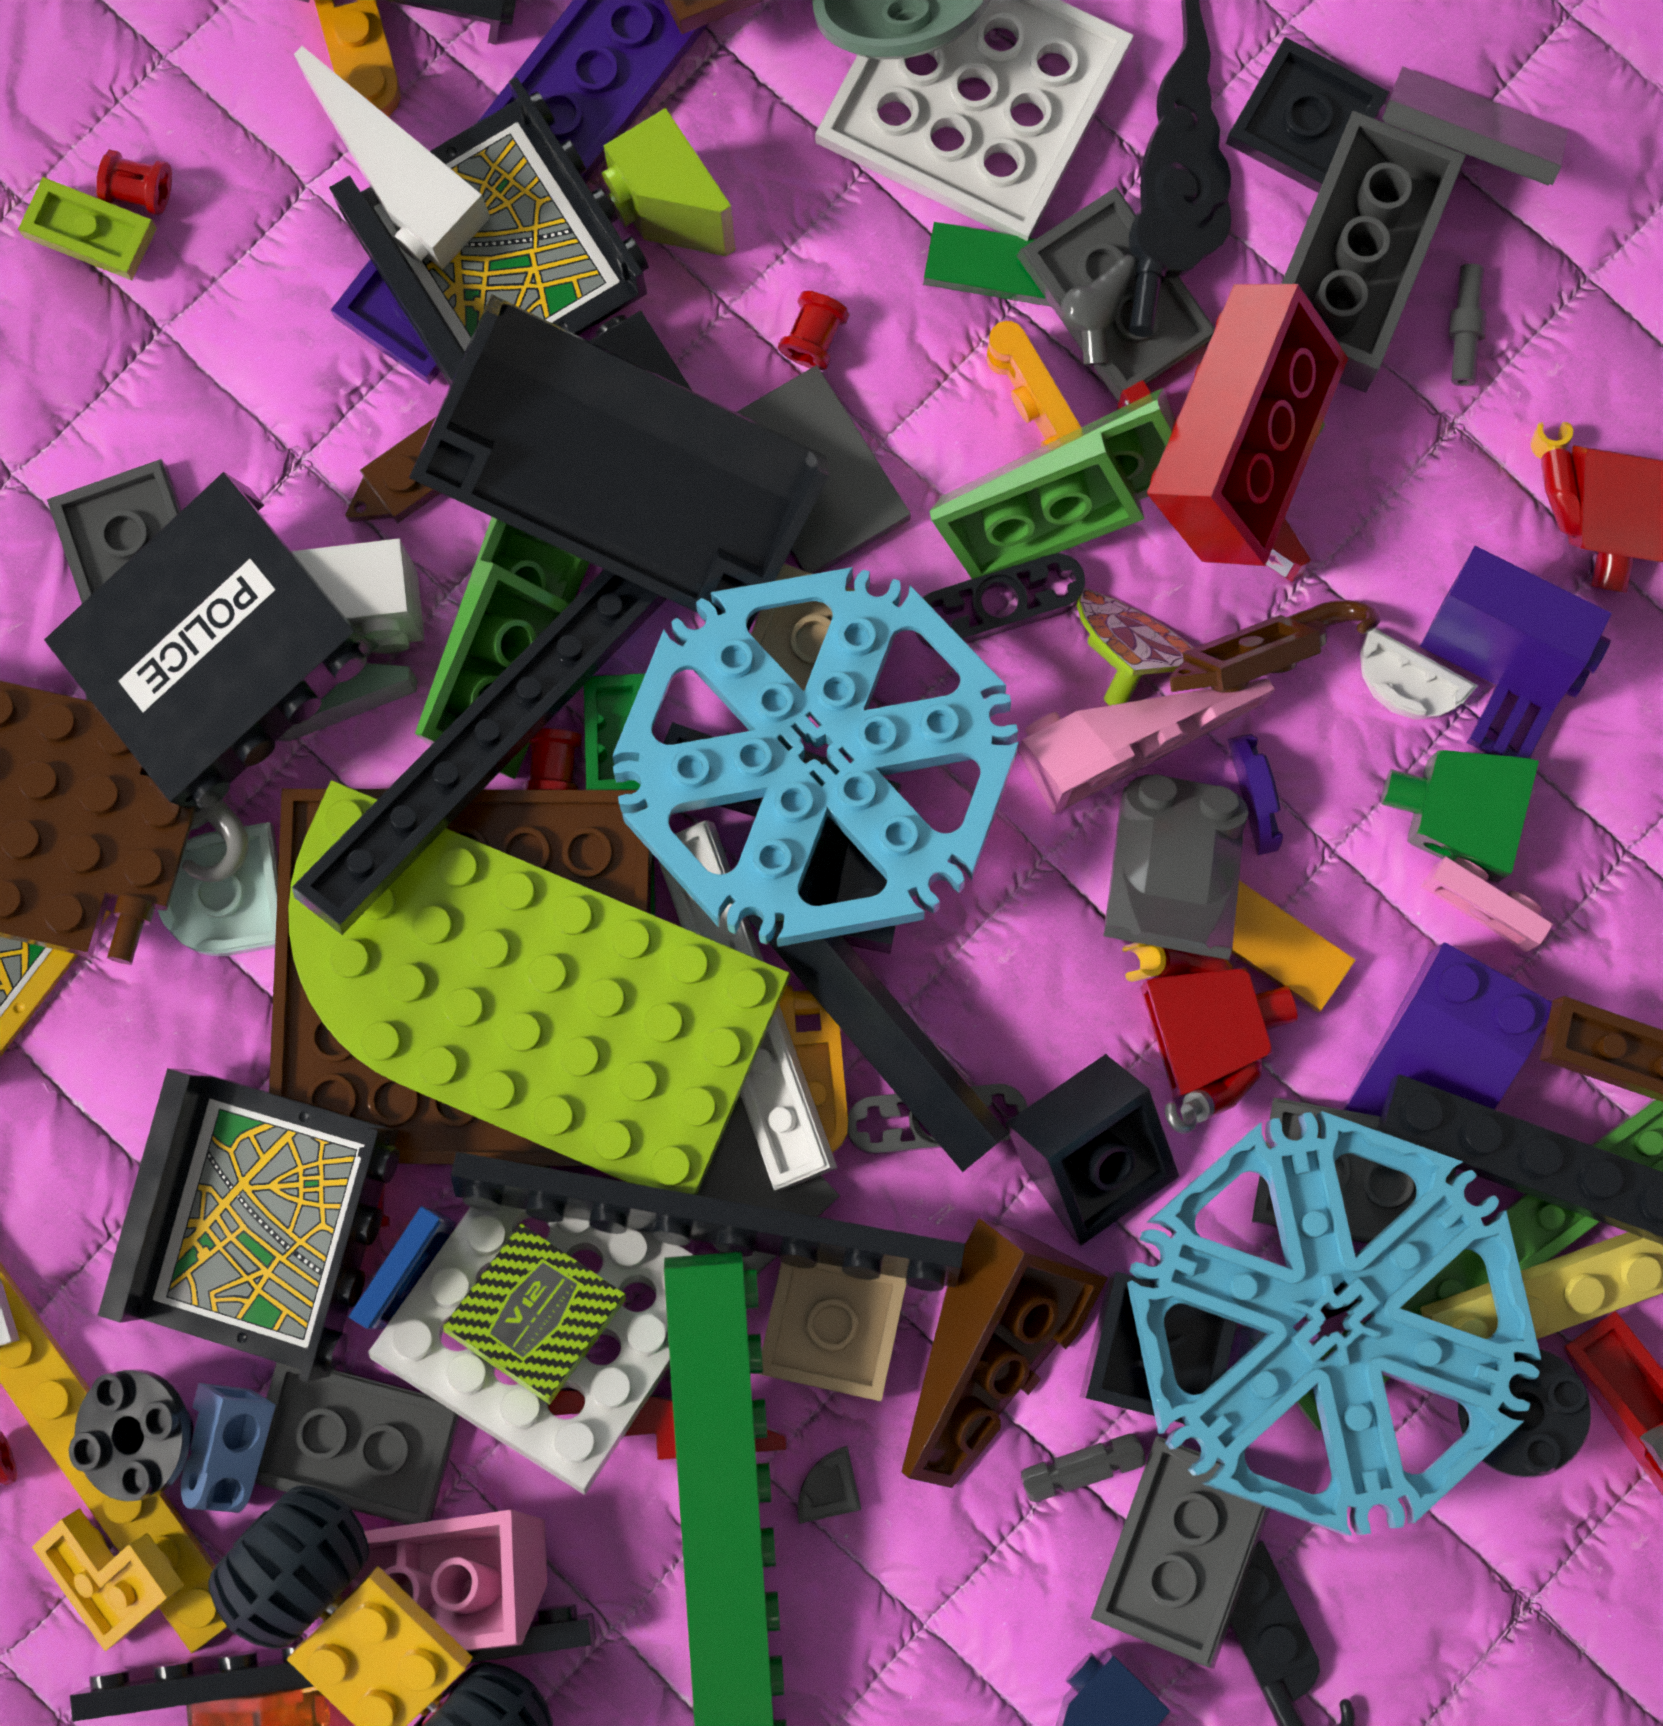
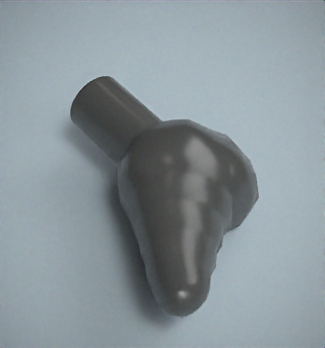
(1096, 307)

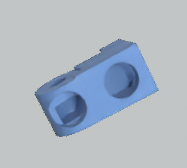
(225, 1447)

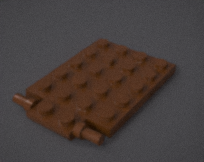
(79, 828)

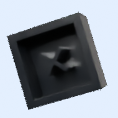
(1115, 1368)

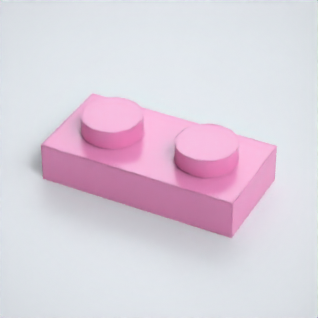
(1507, 915)

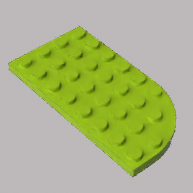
(538, 1004)

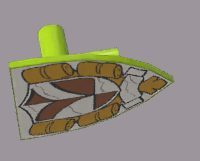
(1128, 642)

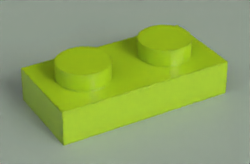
(87, 228)

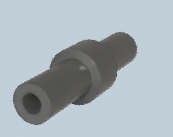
(1467, 325)

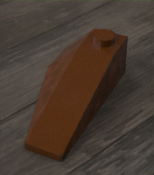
(990, 1338)

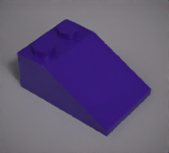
(1456, 1032)

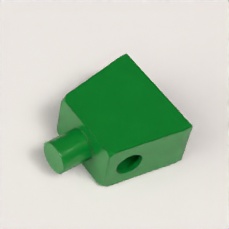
(1466, 807)

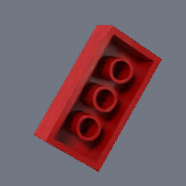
(1248, 424)

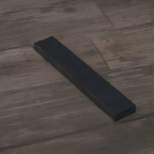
(893, 1044)

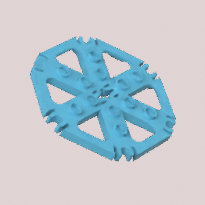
(793, 803)
(1350, 1379)

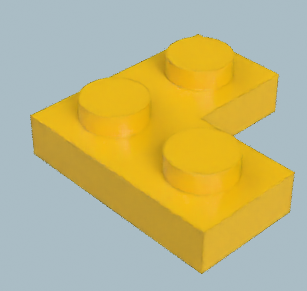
(107, 1590)

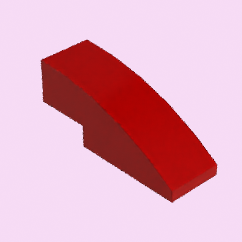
(1623, 1383)

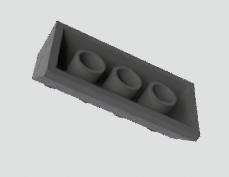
(1371, 236)

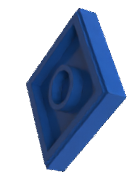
(403, 1268)

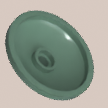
(895, 26)

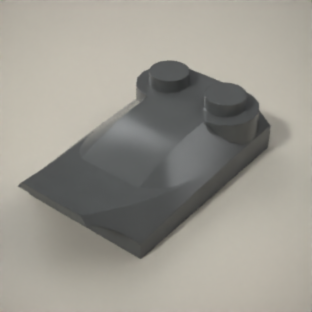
(1176, 865)

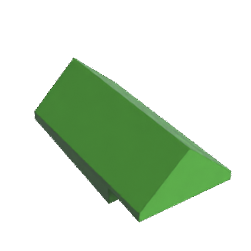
(1058, 492)
(508, 603)

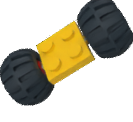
(377, 1647)

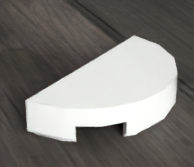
(1408, 680)

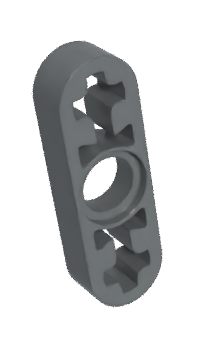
(888, 1110)

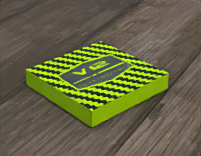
(534, 1313)

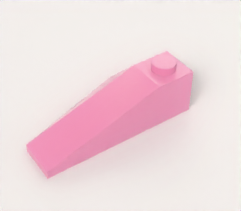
(1107, 743)
(467, 1572)

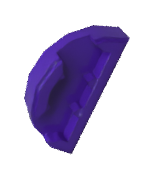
(1257, 791)

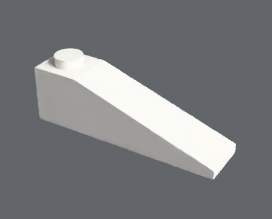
(419, 193)

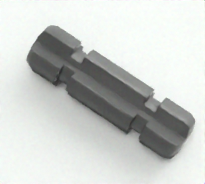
(1083, 1467)

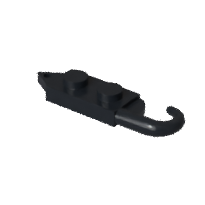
(1277, 1643)

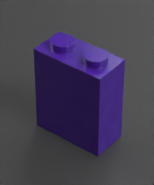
(1518, 630)

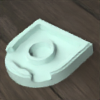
(230, 913)

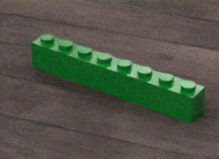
(722, 1490)

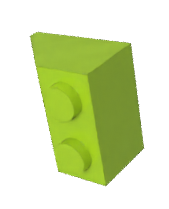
(667, 189)

